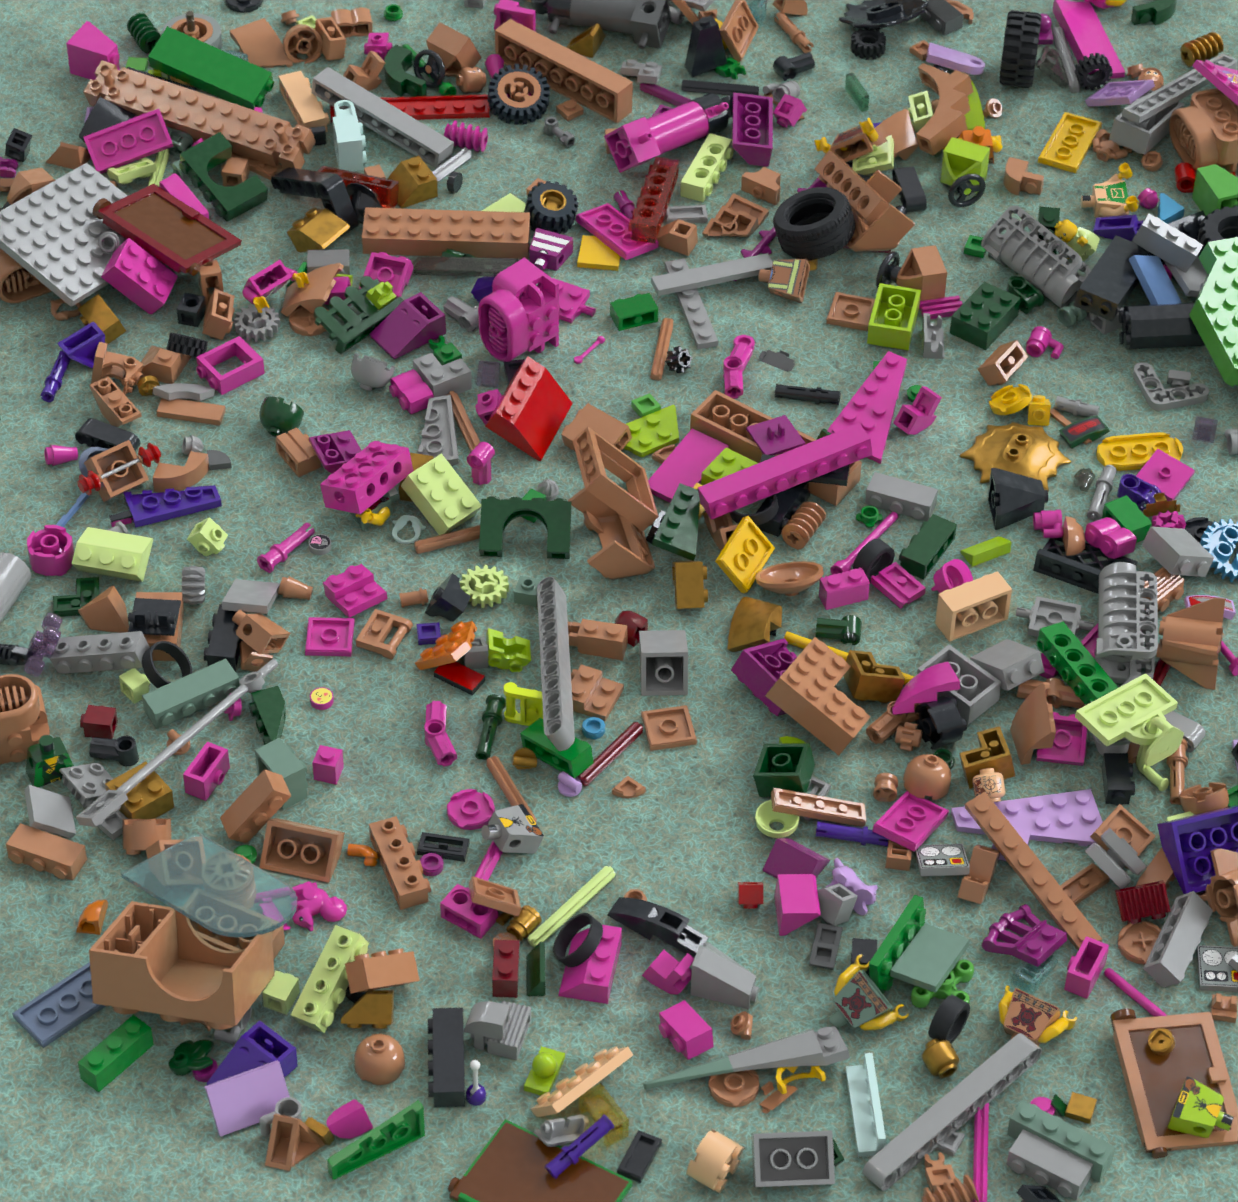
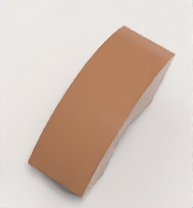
(180, 477)
(720, 528)
(982, 869)

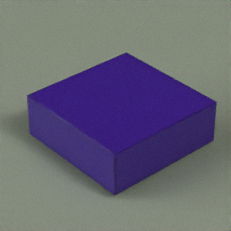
(428, 633)

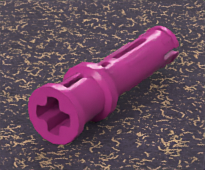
(280, 552)

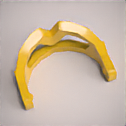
(815, 1072)

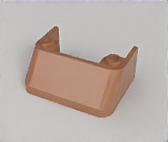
(888, 227)
(623, 544)

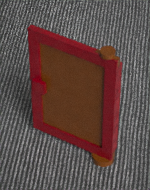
(166, 228)

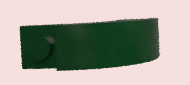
(1156, 11)
(396, 64)

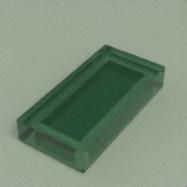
(857, 92)

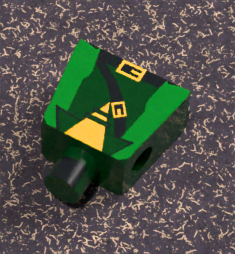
(46, 760)

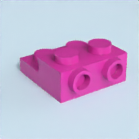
(510, 10)
(391, 269)
(354, 590)
(1068, 742)

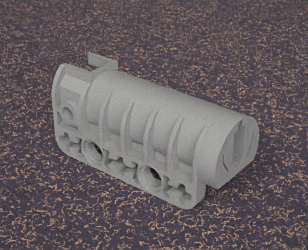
(1035, 258)
(1123, 624)

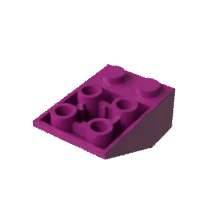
(410, 326)

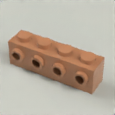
(399, 862)

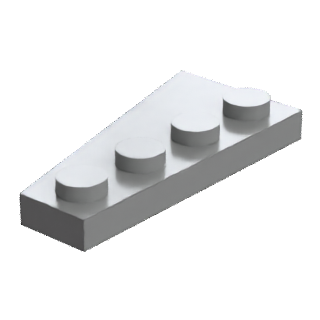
(439, 430)

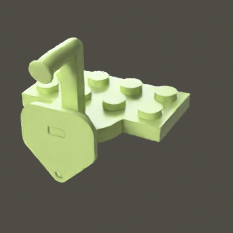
(1138, 715)

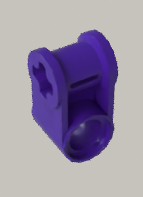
(1137, 490)

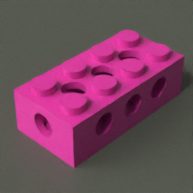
(366, 477)

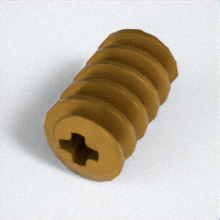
(1201, 48)

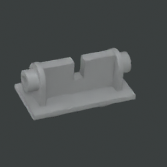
(558, 1132)

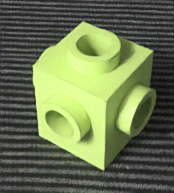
(207, 537)

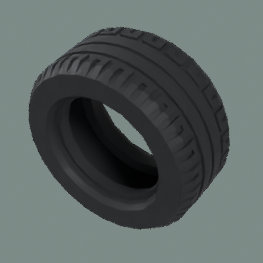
(814, 223)

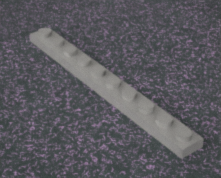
(1173, 92)

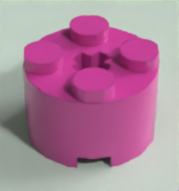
(50, 551)

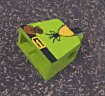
(1198, 1110)

